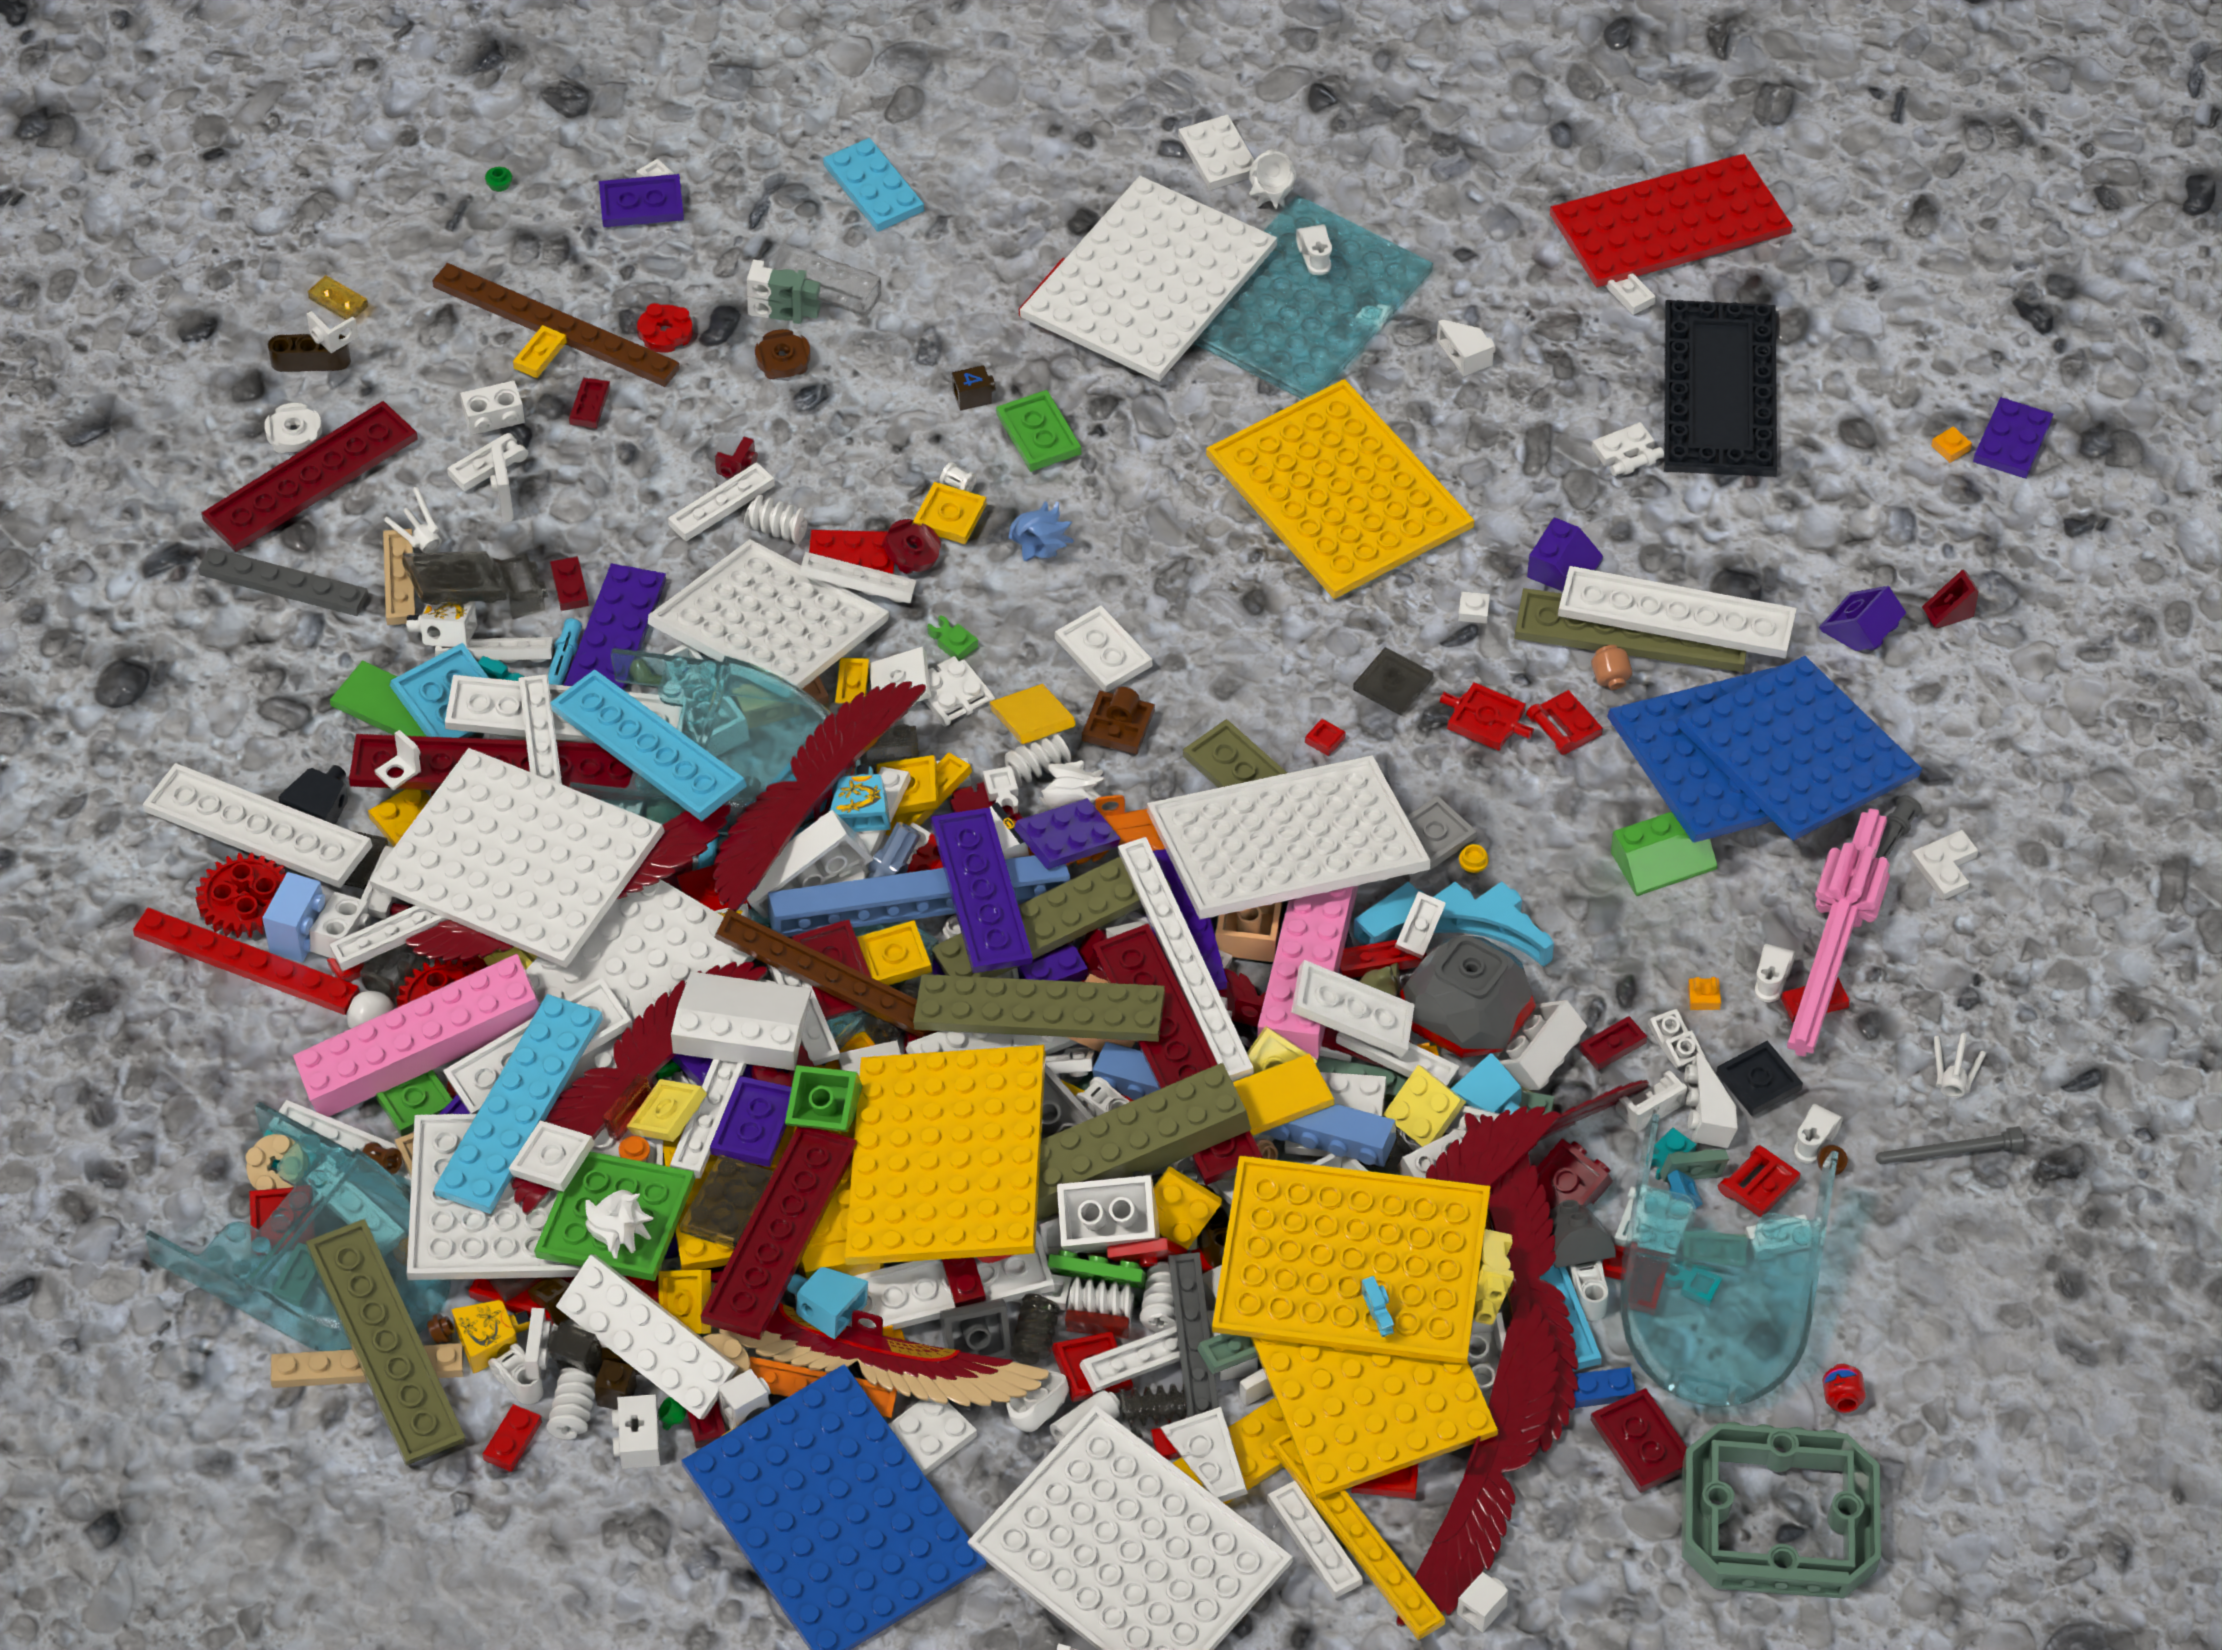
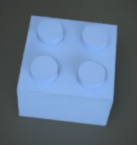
(292, 915)

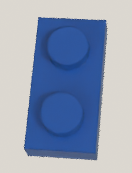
(1603, 1387)

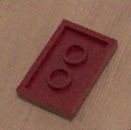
(840, 944)
(1641, 1439)

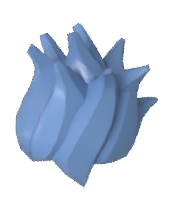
(1040, 532)

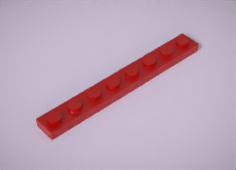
(246, 960)

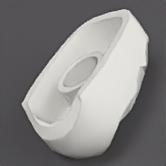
(1039, 1405)

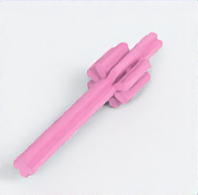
(1851, 892)

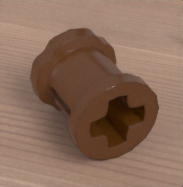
(384, 1156)

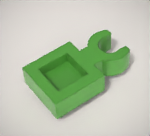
(954, 640)

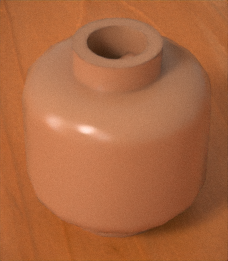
(1611, 667)

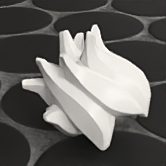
(1272, 177)
(1070, 785)
(617, 1220)

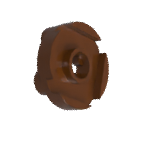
(785, 366)

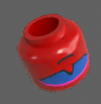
(1844, 1388)

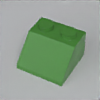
(823, 1098)

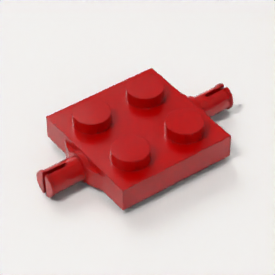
(1486, 716)

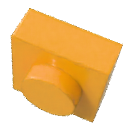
(1951, 444)

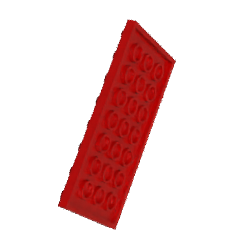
(1670, 220)

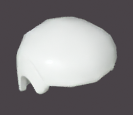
(368, 1006)

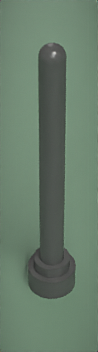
(2010, 1140)

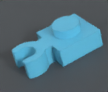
(1376, 1301)

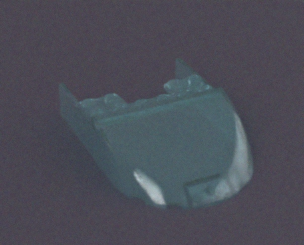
(731, 711)
(270, 1268)
(1759, 1314)

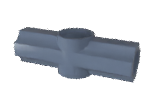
(894, 855)

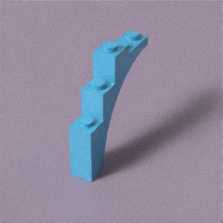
(1491, 915)

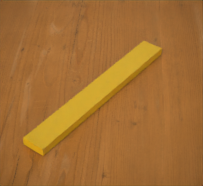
(1366, 1547)

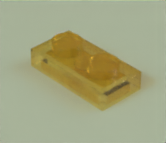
(337, 298)

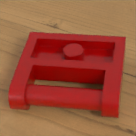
(1571, 717)
(1766, 1187)

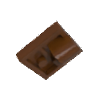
(1118, 720)

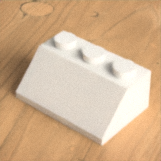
(1542, 1043)
(1107, 1213)

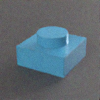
(1685, 1185)

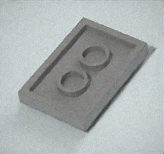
(1440, 832)

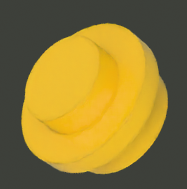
(1473, 858)

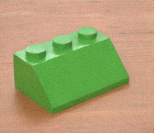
(1659, 854)

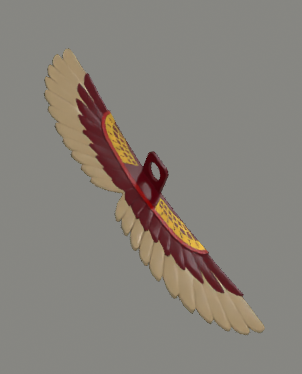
(893, 1361)

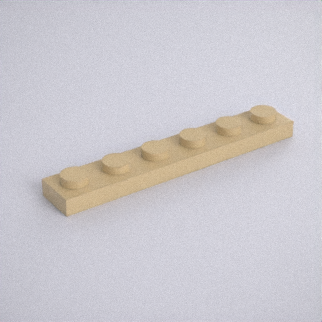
(344, 1368)

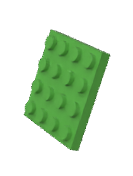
(662, 1196)

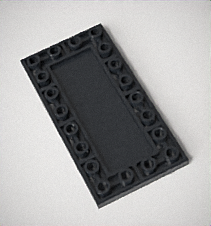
(1720, 388)

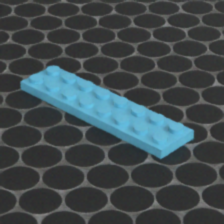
(648, 745)
(518, 1102)

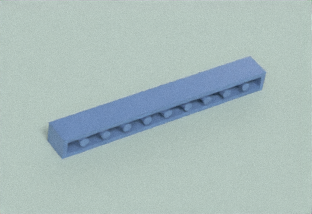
(893, 897)
(1333, 1129)

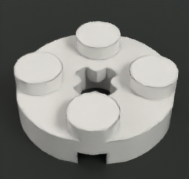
(295, 440)

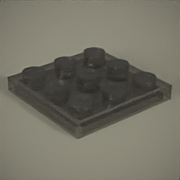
(454, 577)

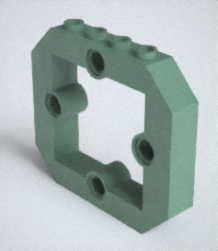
(1758, 1571)

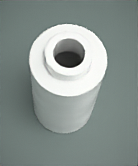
(1103, 1399)

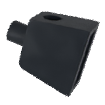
(318, 794)

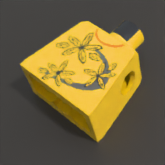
(487, 1331)

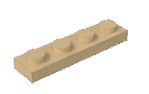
(398, 586)

